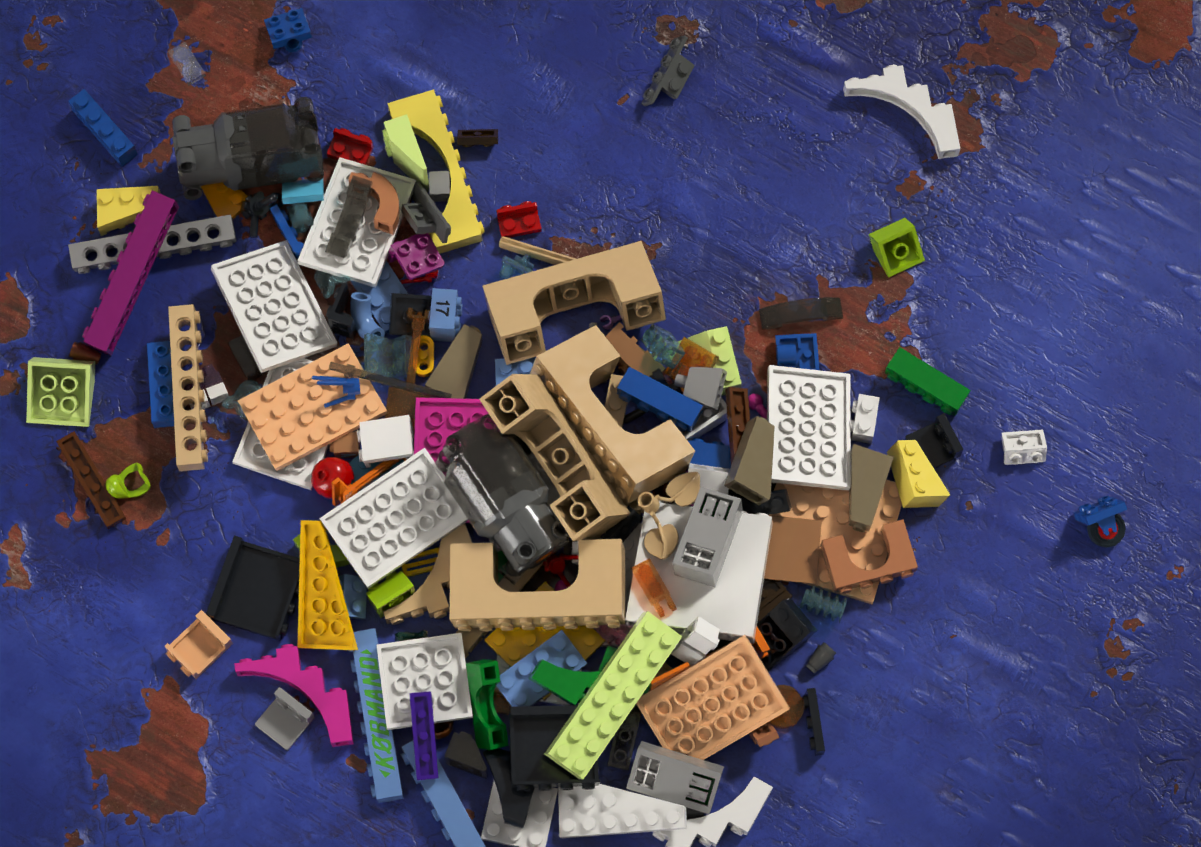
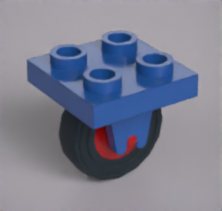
(1103, 522)

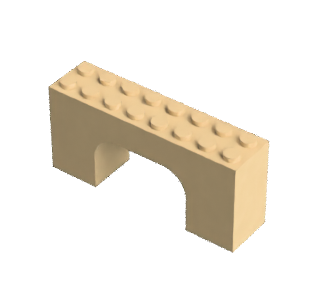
(612, 276)
(627, 459)
(587, 499)
(590, 601)

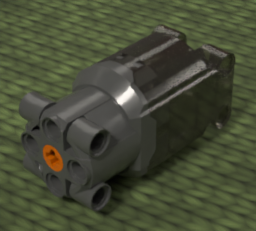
(249, 148)
(501, 494)

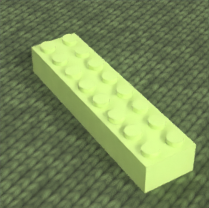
(613, 695)

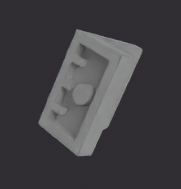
(285, 719)

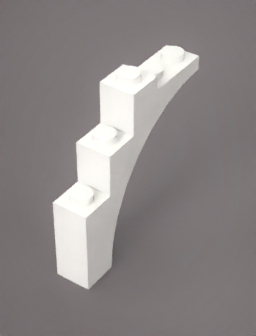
(915, 100)
(709, 829)

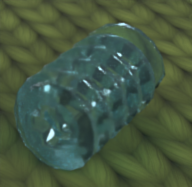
(823, 603)

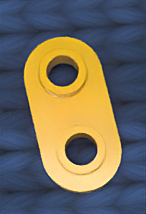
(426, 357)

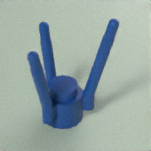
(350, 386)

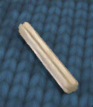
(534, 251)

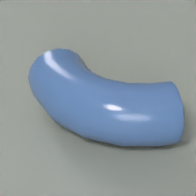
(361, 313)

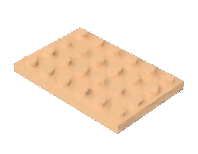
(292, 414)
(713, 702)

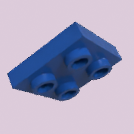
(288, 30)
(797, 351)

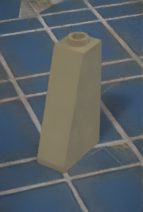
(458, 364)
(753, 461)
(868, 479)

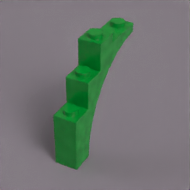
(564, 683)

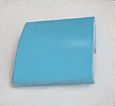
(302, 191)

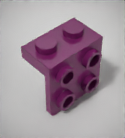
(416, 255)

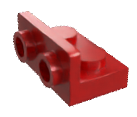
(350, 146)
(518, 219)

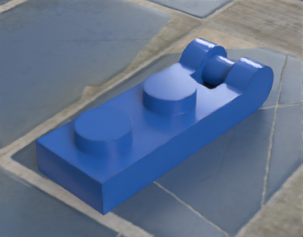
(288, 233)

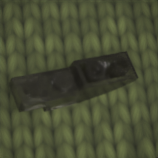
(625, 740)

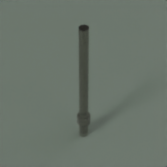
(350, 371)

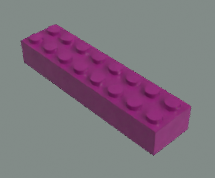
(131, 272)

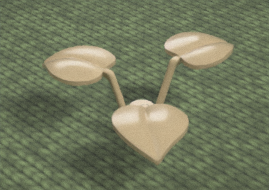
(663, 540)

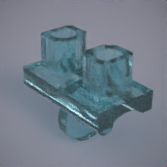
(300, 217)
(517, 266)

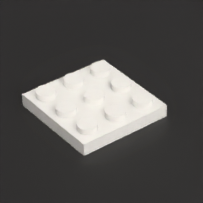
(536, 826)

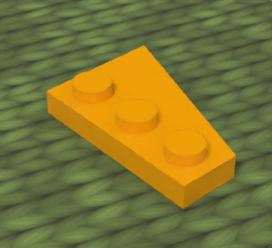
(224, 199)

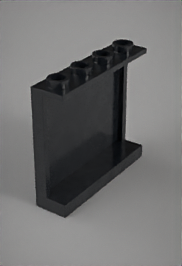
(256, 590)
(531, 734)

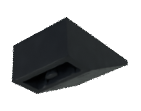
(784, 631)

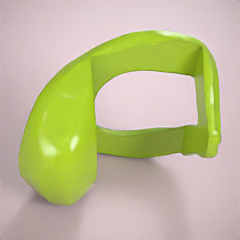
(117, 488)

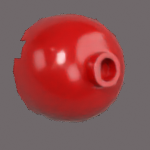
(327, 471)

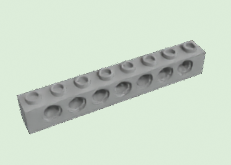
(223, 224)

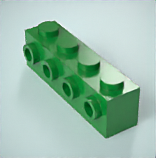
(927, 382)

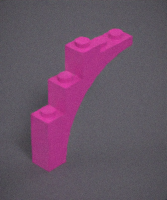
(310, 682)

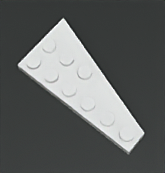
(615, 811)

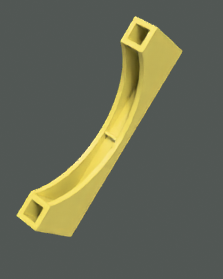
(430, 125)

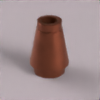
(83, 352)

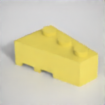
(120, 206)
(915, 476)

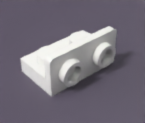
(1024, 447)

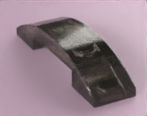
(350, 217)
(800, 311)

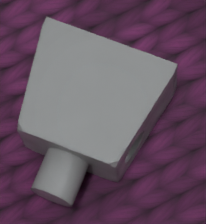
(703, 385)

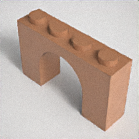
(846, 575)

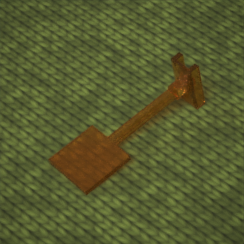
(401, 401)

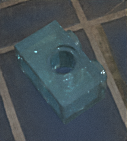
(662, 346)

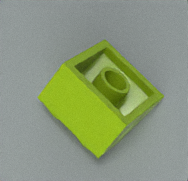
(897, 247)
(390, 592)

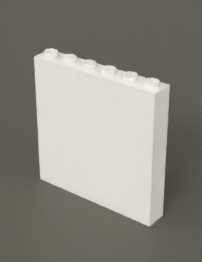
(737, 595)

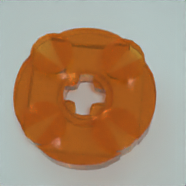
(796, 710)

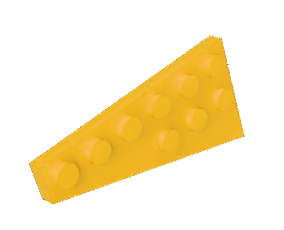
(322, 606)

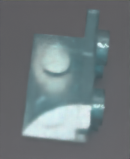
(387, 355)

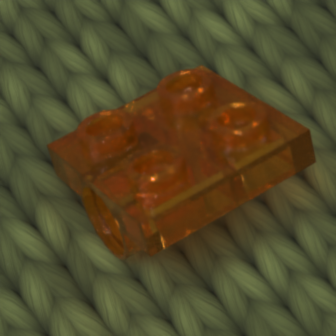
(694, 357)

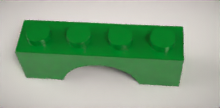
(488, 727)

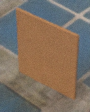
(793, 550)

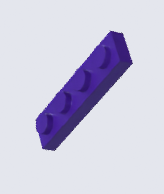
(424, 735)

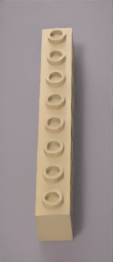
(179, 317)

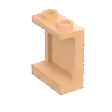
(198, 646)

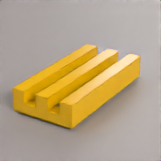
(419, 563)

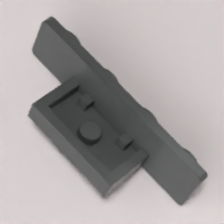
(672, 73)
(425, 215)

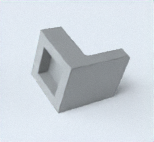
(439, 185)

